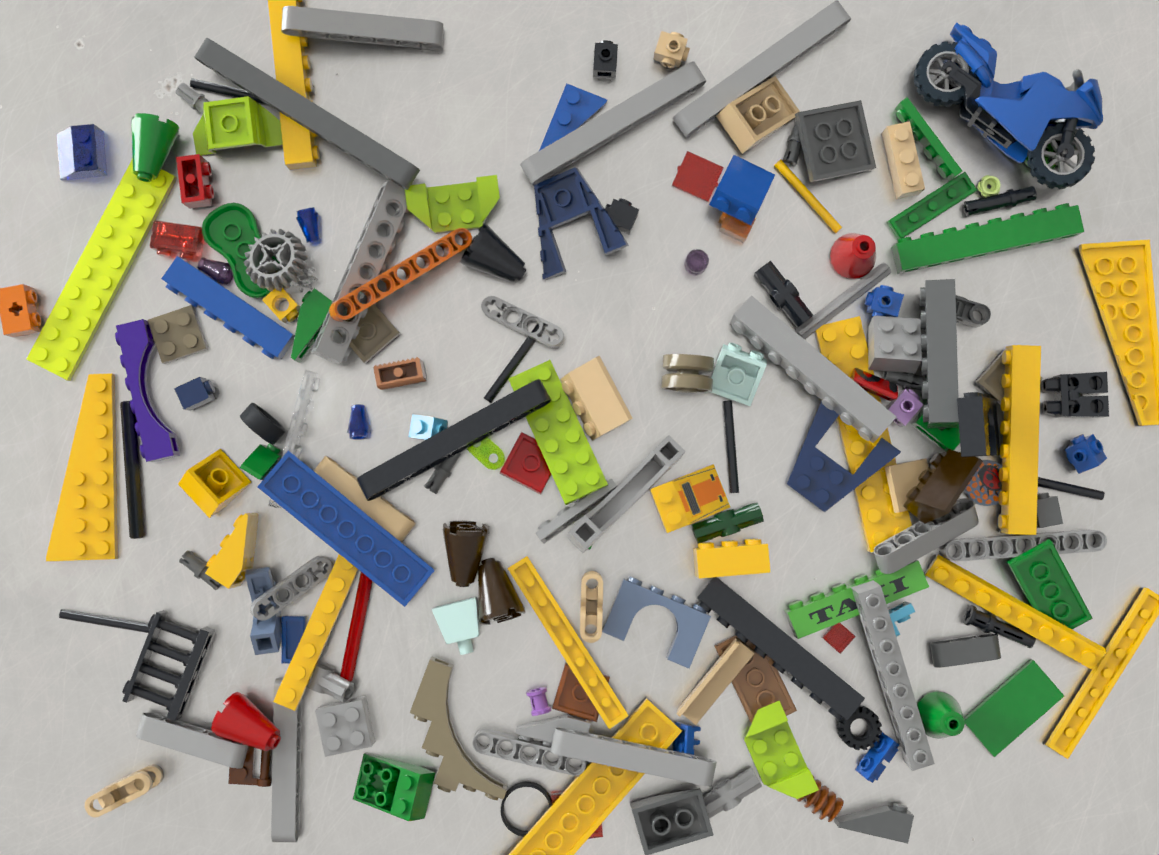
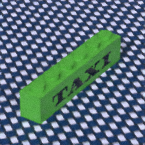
(840, 604)

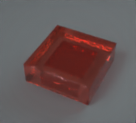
(838, 637)

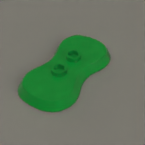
(229, 233)

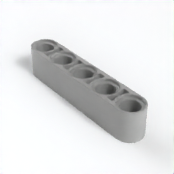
(924, 538)
(191, 740)
(517, 755)

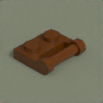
(246, 776)

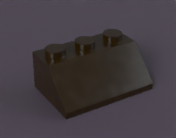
(941, 485)

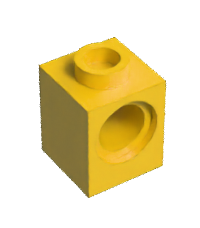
(273, 300)

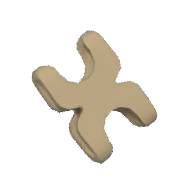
(591, 607)
(124, 790)

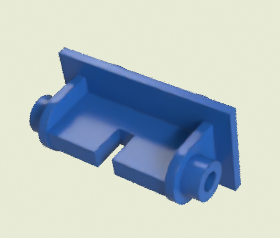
(871, 765)

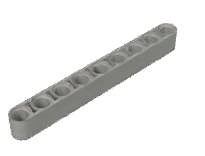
(762, 67)
(613, 123)

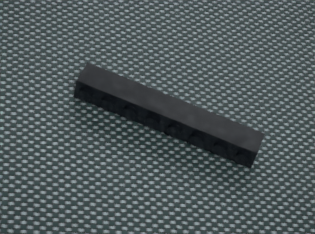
(781, 648)

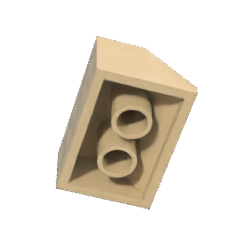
(595, 398)

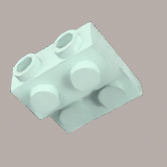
(738, 373)

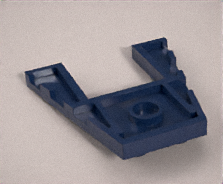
(561, 201)
(823, 479)

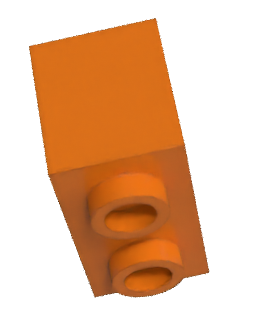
(12, 301)

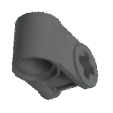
(965, 311)

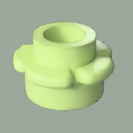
(993, 182)

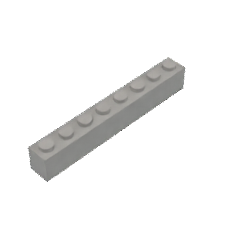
(812, 369)

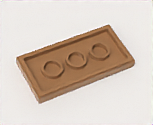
(758, 683)

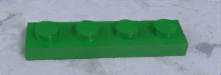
(932, 145)

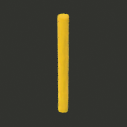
(808, 196)

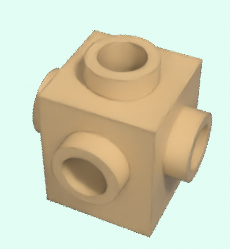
(671, 49)

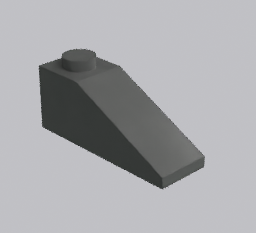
(882, 821)

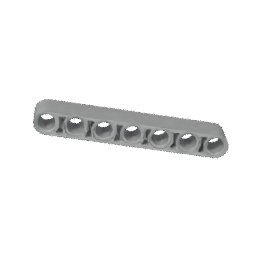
(362, 27)
(1011, 544)
(633, 756)
(286, 773)

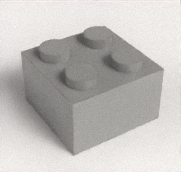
(894, 344)
(345, 726)

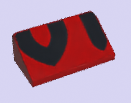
(875, 384)

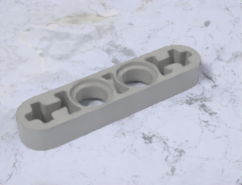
(522, 322)
(289, 584)

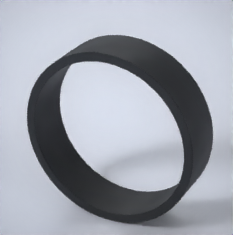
(519, 785)

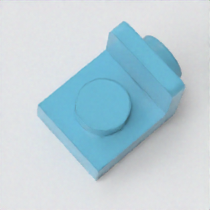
(900, 614)

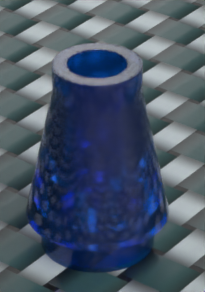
(309, 224)
(358, 424)

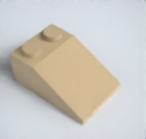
(757, 114)

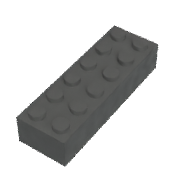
(941, 353)

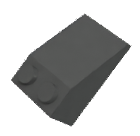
(671, 820)

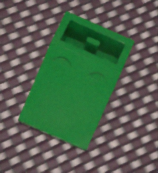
(394, 787)

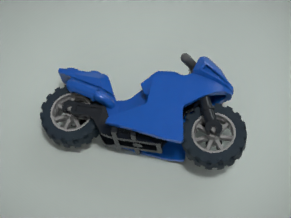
(1015, 115)

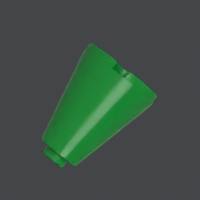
(151, 144)
(940, 715)

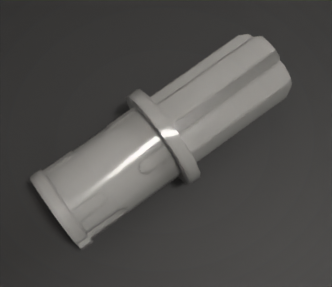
(192, 97)

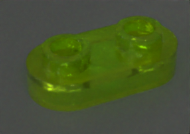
(484, 451)

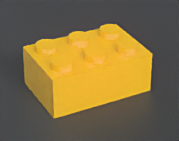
(731, 558)

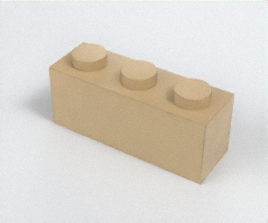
(903, 160)

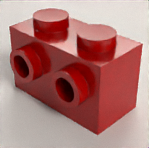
(194, 181)

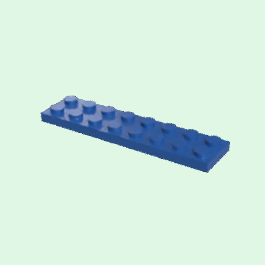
(346, 528)

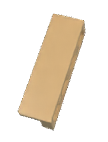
(715, 681)

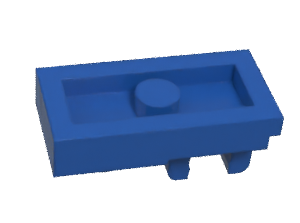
(685, 741)

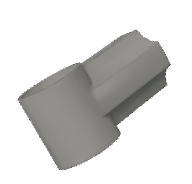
(326, 681)

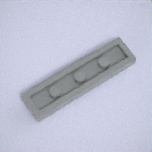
(570, 515)

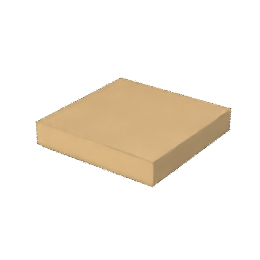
(902, 479)

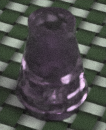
(216, 270)

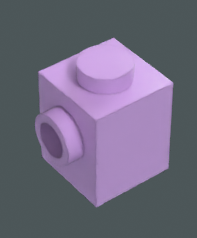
(904, 407)

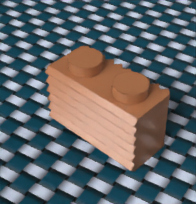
(399, 373)

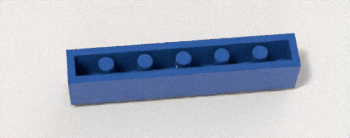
(228, 307)

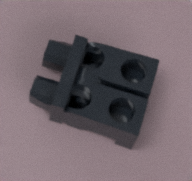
(1069, 396)

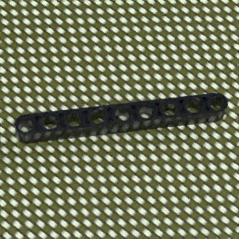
(453, 440)

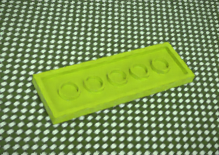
(561, 437)

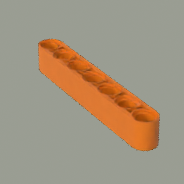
(390, 276)

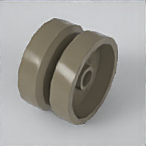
(687, 376)

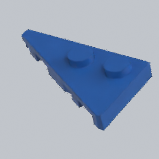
(572, 111)

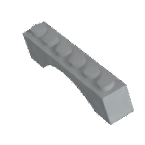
(625, 495)

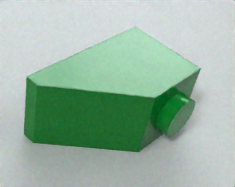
(262, 461)

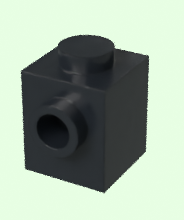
(605, 59)
(622, 214)

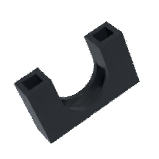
(978, 425)

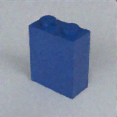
(742, 189)

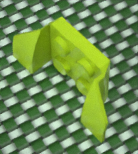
(235, 124)
(453, 205)
(778, 754)

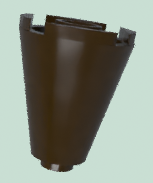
(464, 550)
(496, 594)

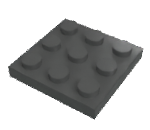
(835, 141)

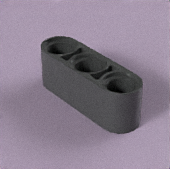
(965, 650)

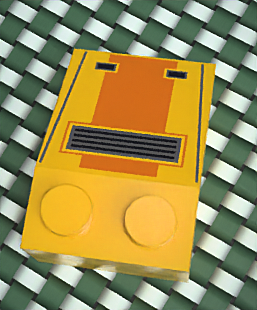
(689, 498)

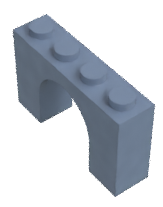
(690, 620)

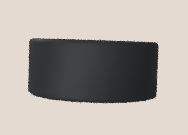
(262, 423)

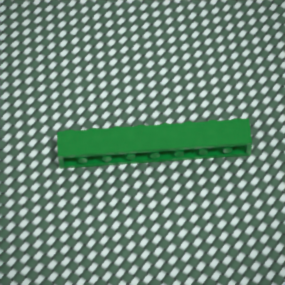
(987, 239)

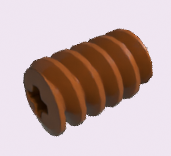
(823, 801)

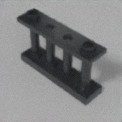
(183, 683)

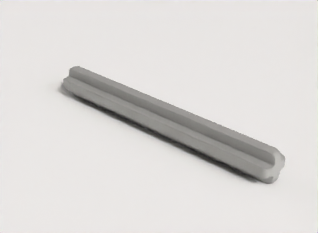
(843, 300)

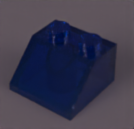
(81, 152)

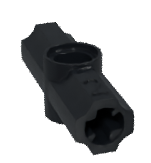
(783, 294)

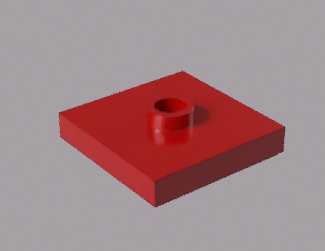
(527, 464)

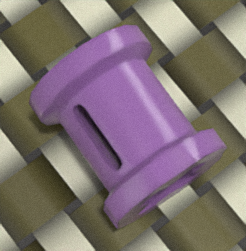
(538, 701)

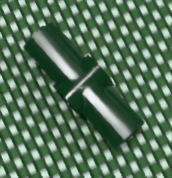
(727, 522)

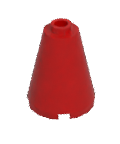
(853, 255)
(245, 724)

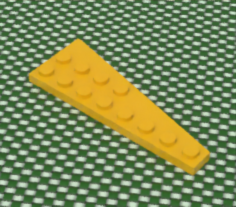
(1126, 300)
(88, 500)

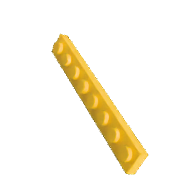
(1015, 612)
(316, 634)
(568, 642)
(1105, 674)

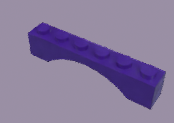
(136, 346)

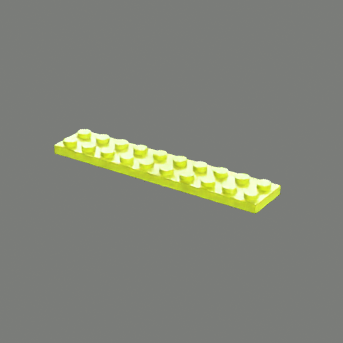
(99, 272)

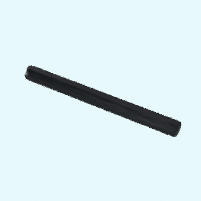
(131, 471)

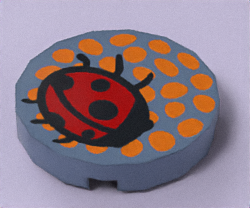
(985, 484)

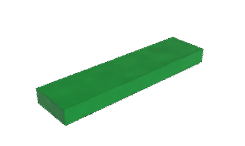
(932, 206)

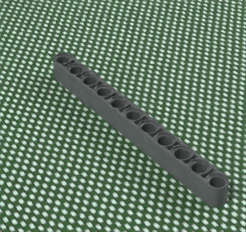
(307, 113)

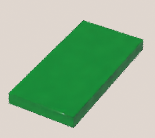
(1049, 585)
(1013, 708)

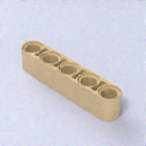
(379, 509)

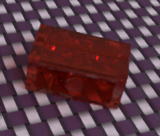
(177, 239)

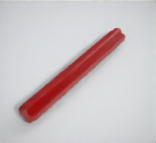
(356, 627)

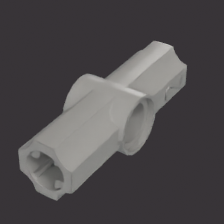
(730, 792)

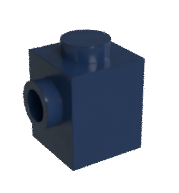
(195, 393)

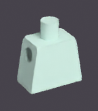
(459, 623)

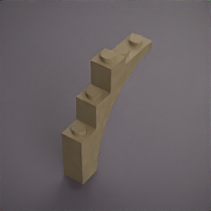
(456, 766)

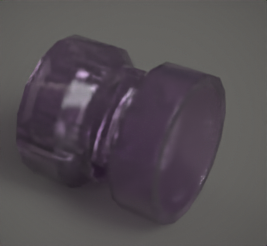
(698, 259)

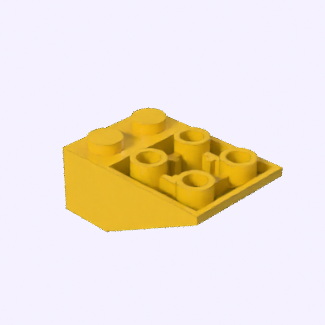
(236, 552)

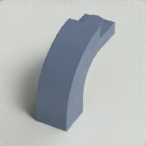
(264, 634)

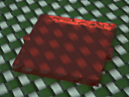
(697, 176)

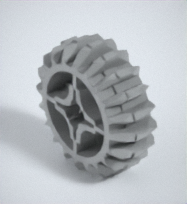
(265, 270)

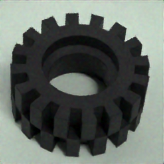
(869, 737)

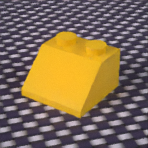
(214, 482)

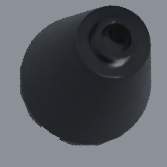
(493, 256)

